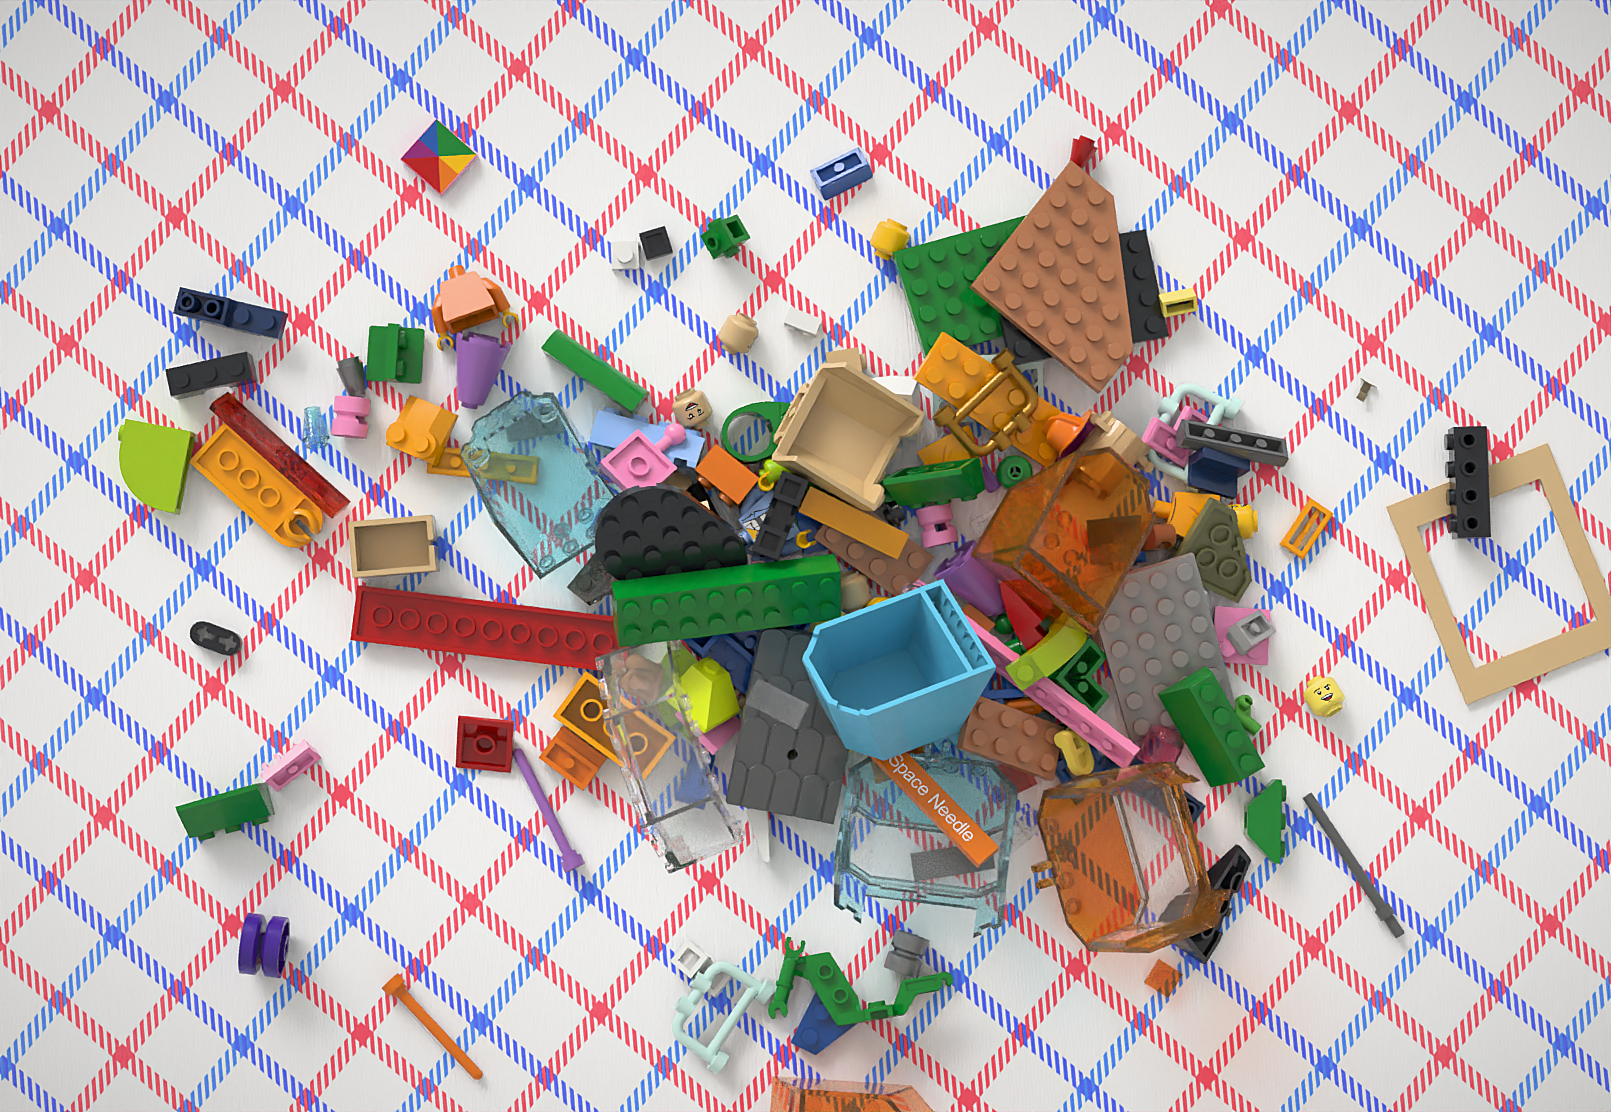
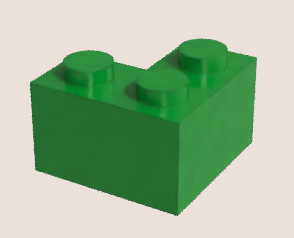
(1077, 674)

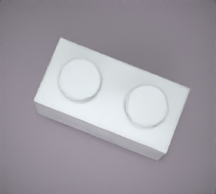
(803, 322)

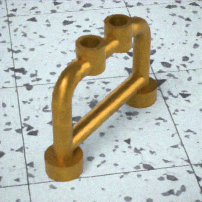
(1019, 421)

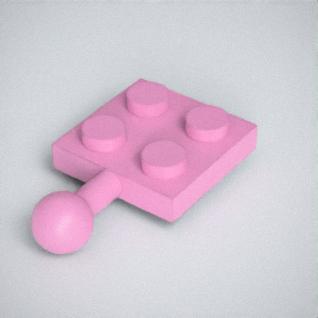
(640, 461)

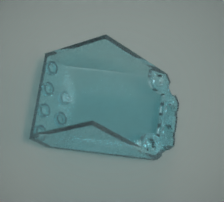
(537, 479)

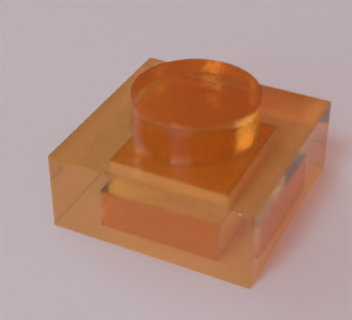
(1163, 978)

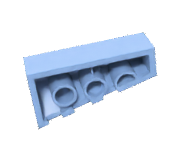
(612, 429)

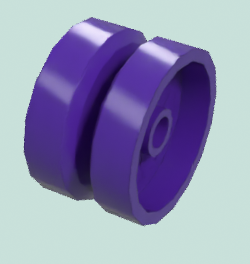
(264, 945)

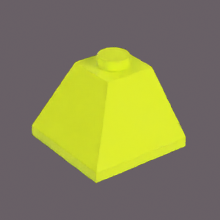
(710, 693)

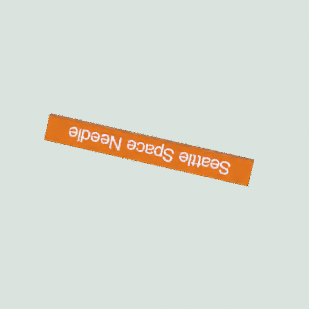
(939, 807)

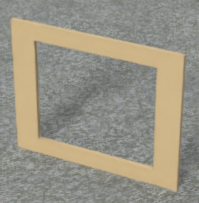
(1540, 657)

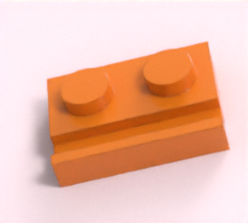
(573, 758)

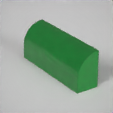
(595, 371)

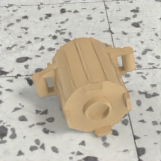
(1119, 437)

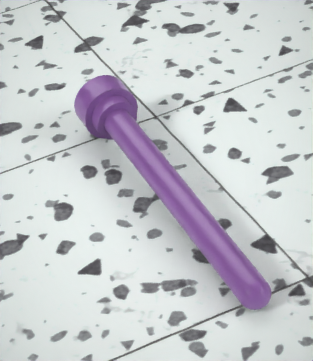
(569, 857)

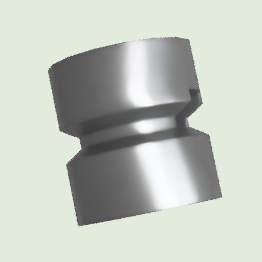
(906, 953)

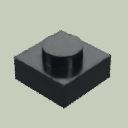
(656, 243)

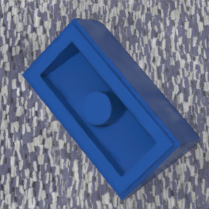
(841, 174)

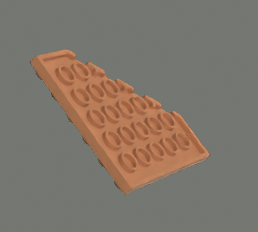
(1066, 278)

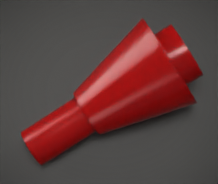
(1082, 151)

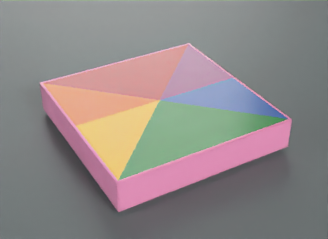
(439, 157)

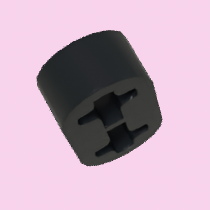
(213, 644)

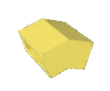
(1175, 297)

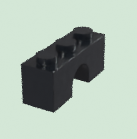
(209, 374)
(780, 515)

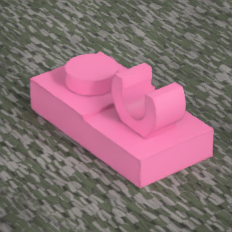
(290, 765)

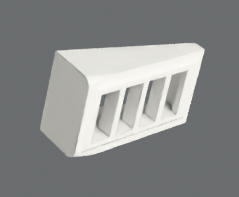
(760, 826)

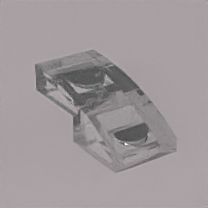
(777, 703)

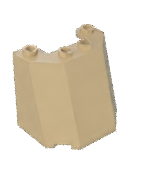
(845, 433)

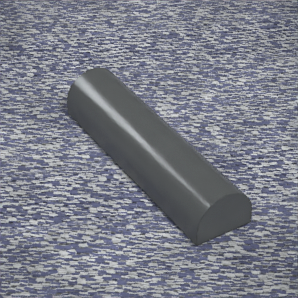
(1235, 442)

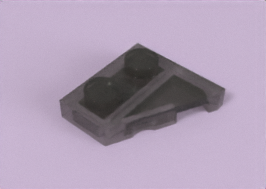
(592, 582)

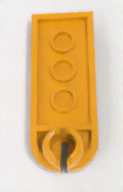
(258, 488)

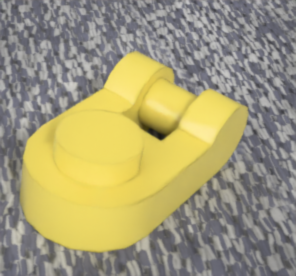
(1076, 752)

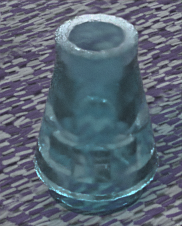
(314, 429)

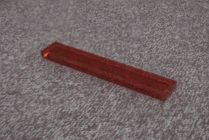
(279, 455)

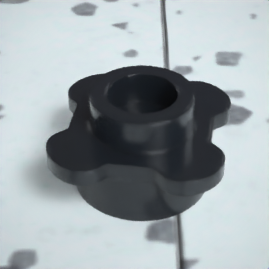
(893, 513)

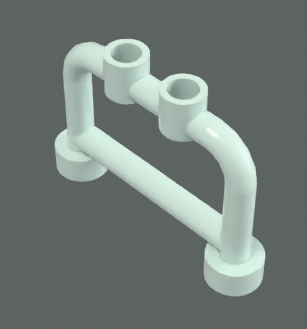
(1168, 408)
(701, 984)

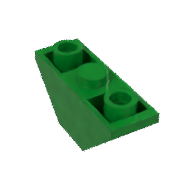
(1265, 821)

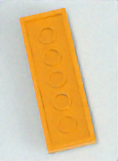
(958, 373)

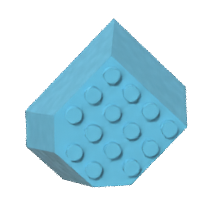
(898, 671)

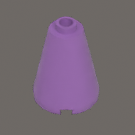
(477, 366)
(971, 581)

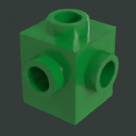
(719, 237)

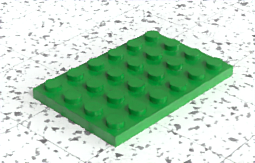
(938, 283)

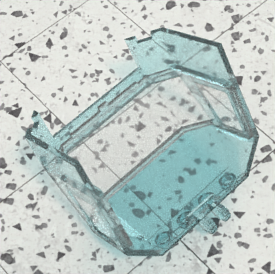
(899, 854)

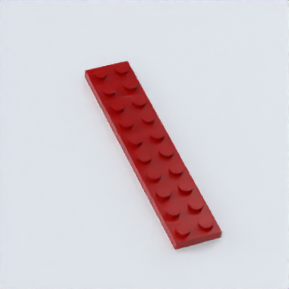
(481, 627)

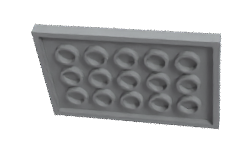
(1156, 637)

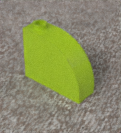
(155, 463)

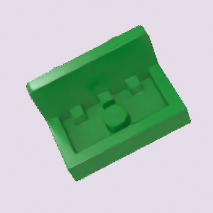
(395, 354)

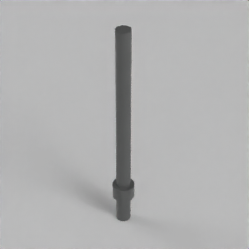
(1383, 910)

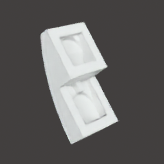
(692, 959)

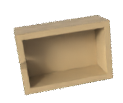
(393, 546)

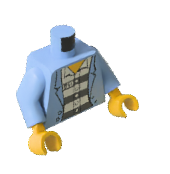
(754, 511)

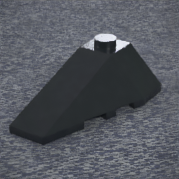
(1224, 874)

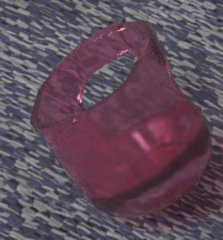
(1161, 745)

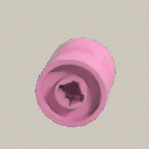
(350, 417)
(932, 516)

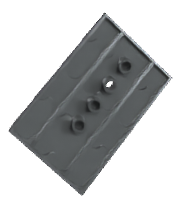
(763, 768)

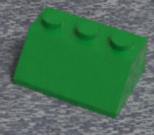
(936, 483)
(226, 811)

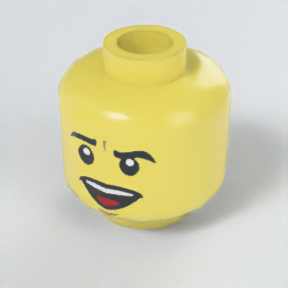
(1324, 696)

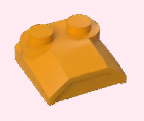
(421, 430)

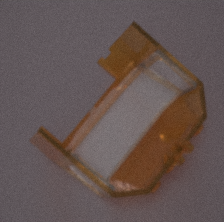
(1127, 859)

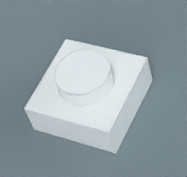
(625, 255)

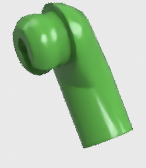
(1243, 712)

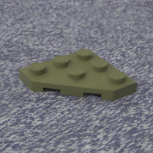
(1218, 550)

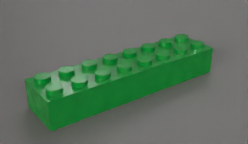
(726, 600)

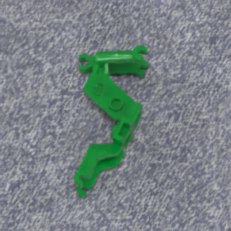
(837, 992)

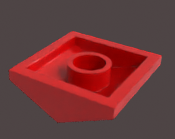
(484, 744)

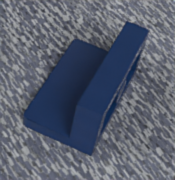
(1216, 472)

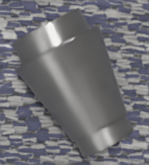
(352, 375)

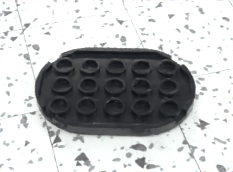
(663, 533)

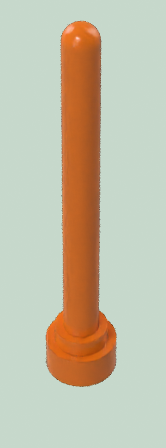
(396, 988)

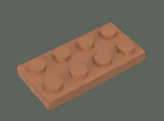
(877, 566)
(1011, 738)

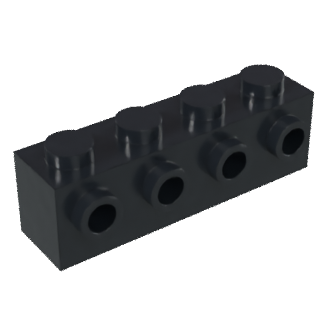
(1468, 482)

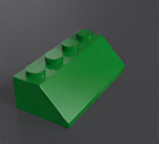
(1211, 729)

